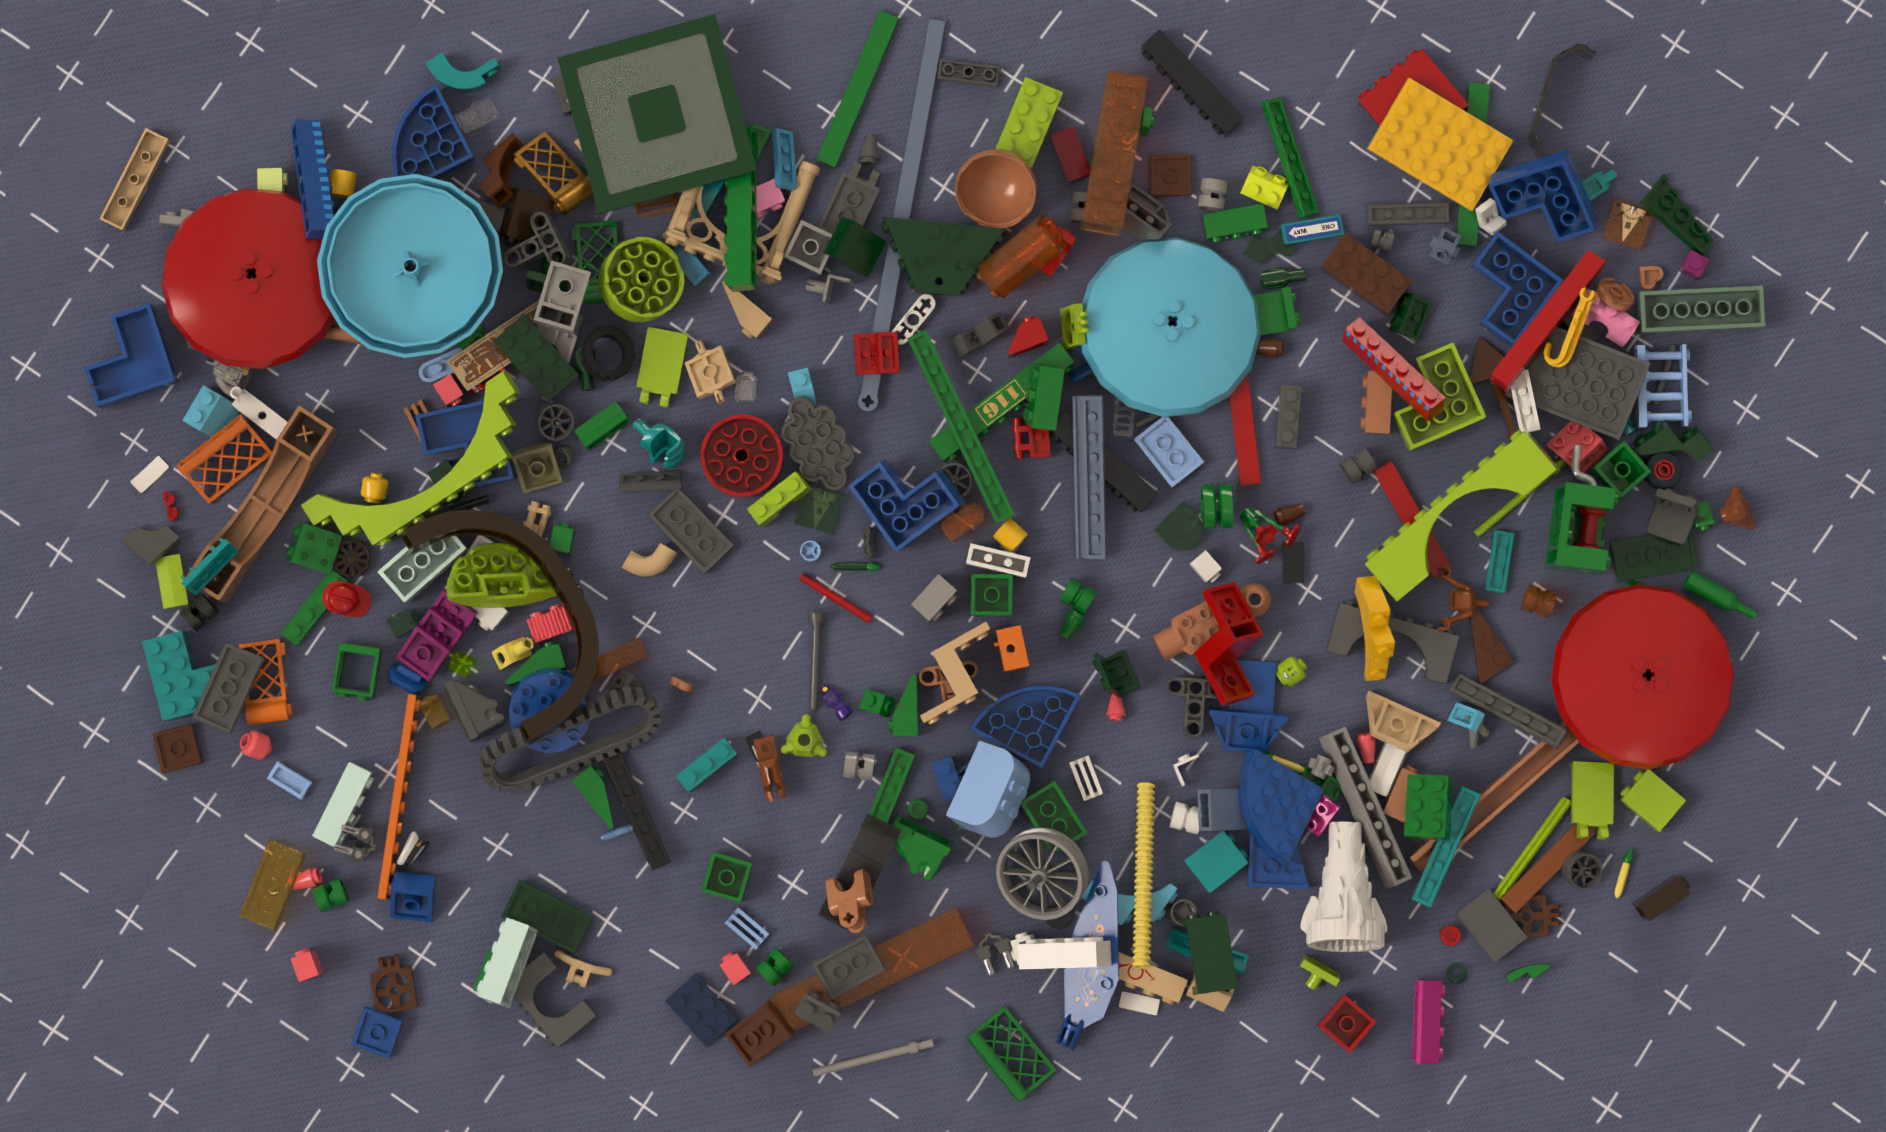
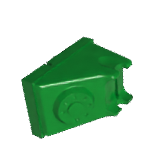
(921, 847)

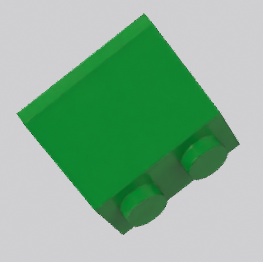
(1620, 469)

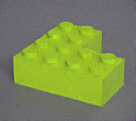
(1461, 407)

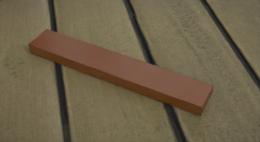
(1544, 868)

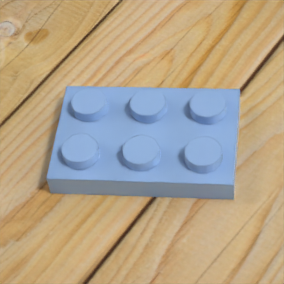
(1168, 451)

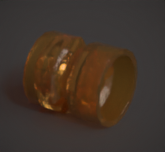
(1539, 601)

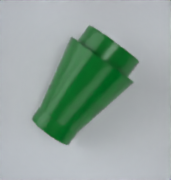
(1072, 623)

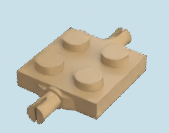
(710, 372)

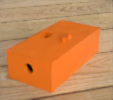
(1011, 649)

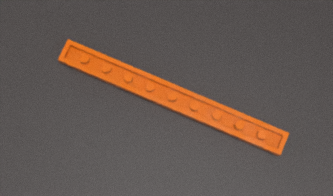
(398, 805)

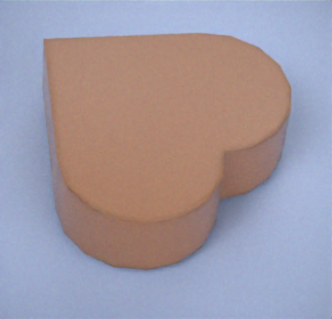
(1649, 276)
(682, 684)

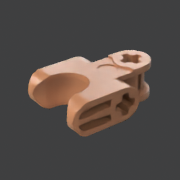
(851, 903)

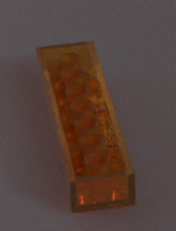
(1114, 153)

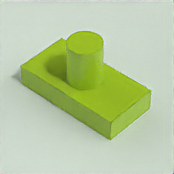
(1318, 972)

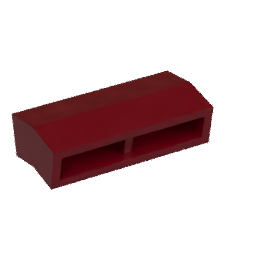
(1071, 154)

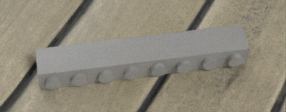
(1365, 808)

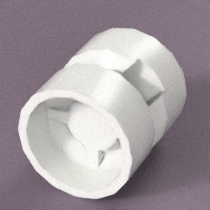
(1185, 818)

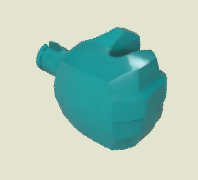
(661, 441)

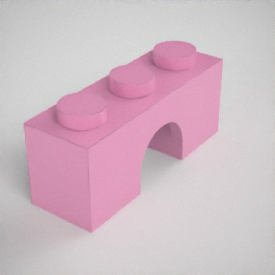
(1619, 323)

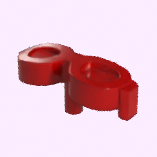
(169, 500)

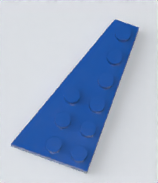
(1267, 872)

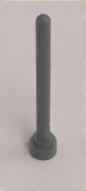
(816, 622)

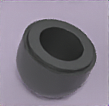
(568, 451)

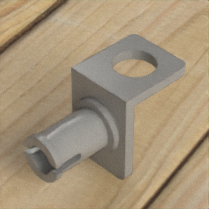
(826, 287)

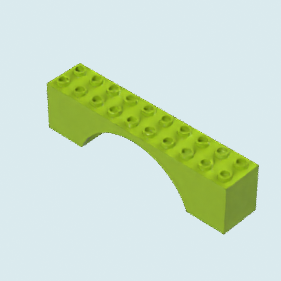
(1514, 467)

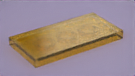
(272, 884)

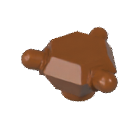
(1737, 510)

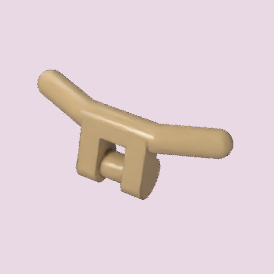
(586, 967)

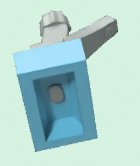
(1471, 720)

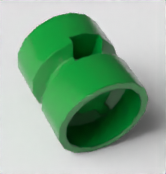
(1077, 595)
(330, 895)
(775, 966)

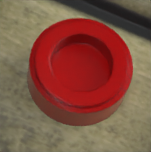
(1450, 935)

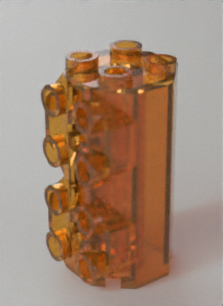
(1021, 256)

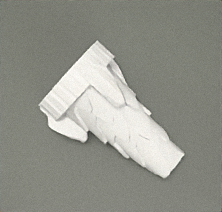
(1345, 913)

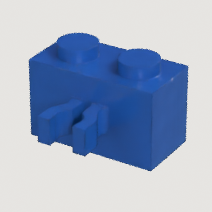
(948, 777)

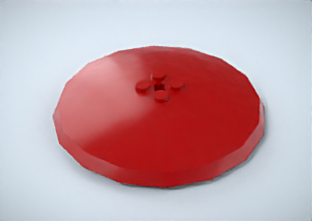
(238, 317)
(1602, 682)

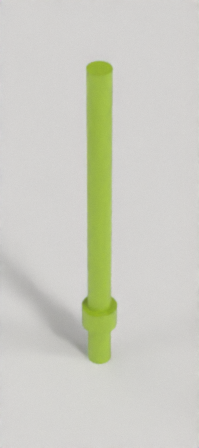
(1513, 503)

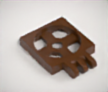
(1545, 915)
(391, 971)

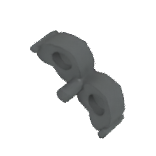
(868, 538)

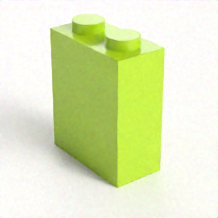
(1651, 799)

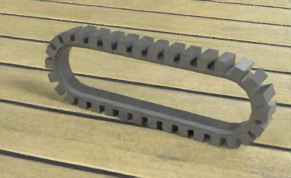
(584, 754)

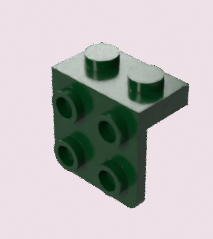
(1116, 673)

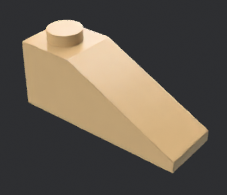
(750, 317)

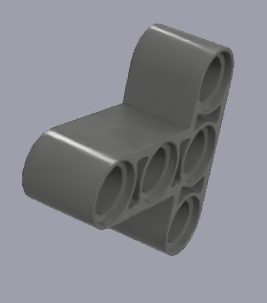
(542, 247)
(1192, 698)

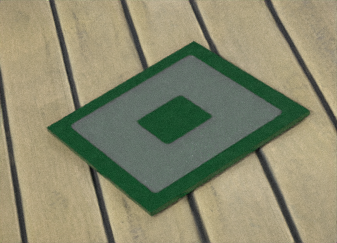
(657, 114)

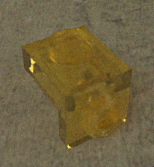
(434, 711)

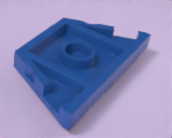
(1246, 729)

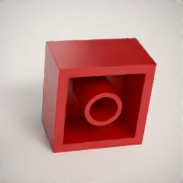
(1346, 1023)

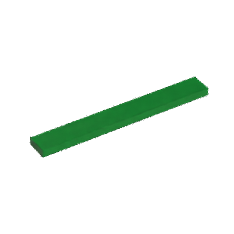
(857, 89)
(1467, 220)

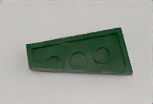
(1671, 212)

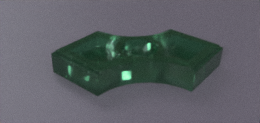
(1261, 249)

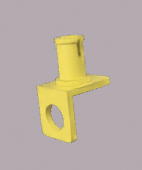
(513, 651)

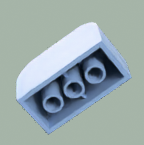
(990, 791)

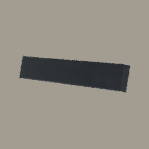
(636, 811)

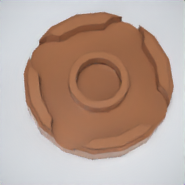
(1615, 295)

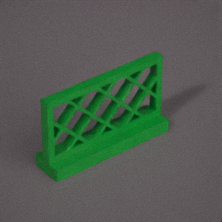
(995, 1063)

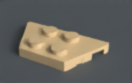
(1397, 723)

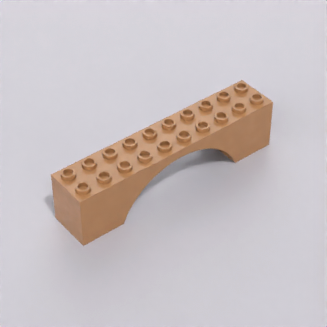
(290, 466)

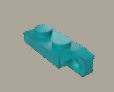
(1598, 183)

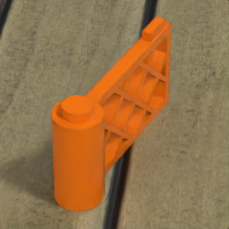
(273, 708)

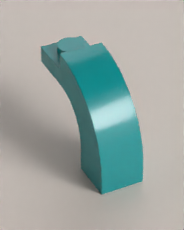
(461, 80)

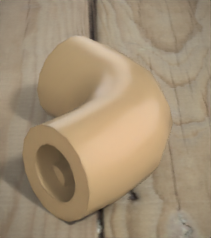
(651, 564)

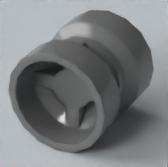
(1382, 239)

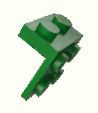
(1277, 311)
(313, 547)

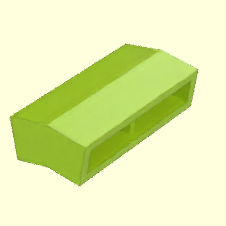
(170, 582)

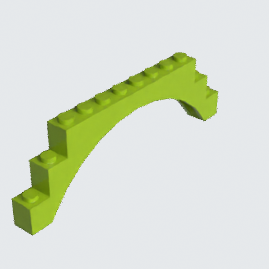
(483, 455)

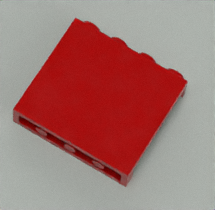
(1418, 68)

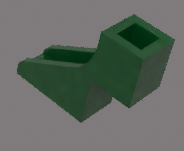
(1664, 439)

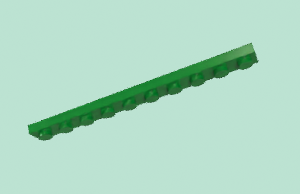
(960, 426)

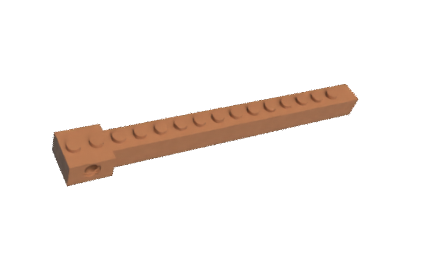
(1506, 789)

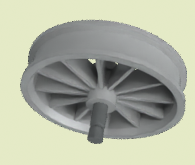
(1042, 873)

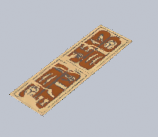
(482, 357)

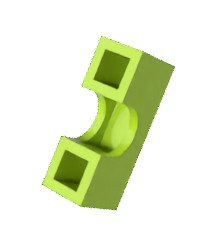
(786, 492)

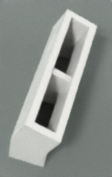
(1386, 769)

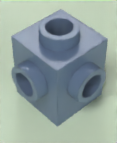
(1445, 245)

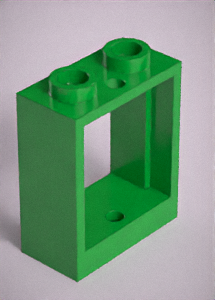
(344, 692)

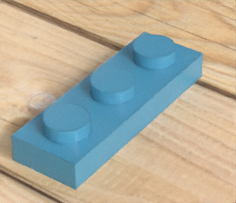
(784, 159)

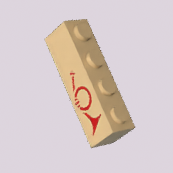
(1152, 980)

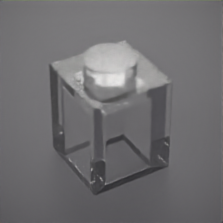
(746, 387)

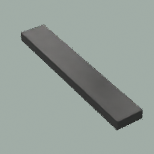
(1508, 711)

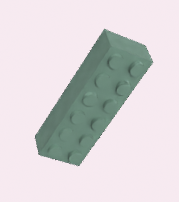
(1700, 310)

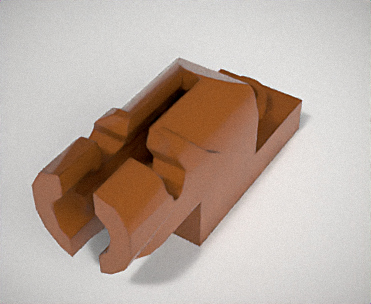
(769, 766)

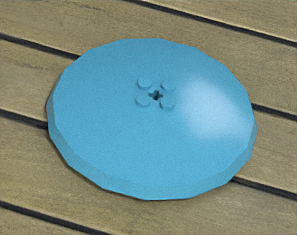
(399, 225)
(1161, 365)

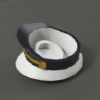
(412, 850)

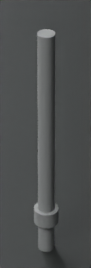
(911, 1048)

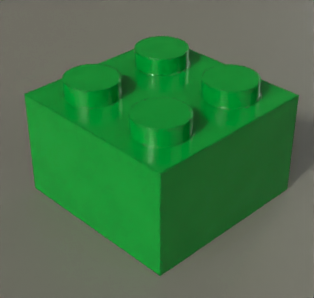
(991, 595)
(727, 877)

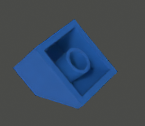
(413, 896)

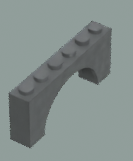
(1435, 646)

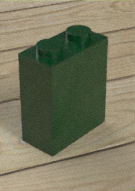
(855, 247)

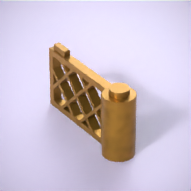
(570, 195)

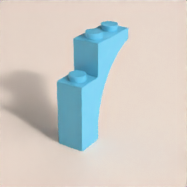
(1126, 903)

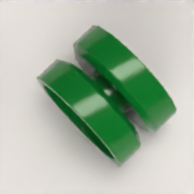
(1216, 506)

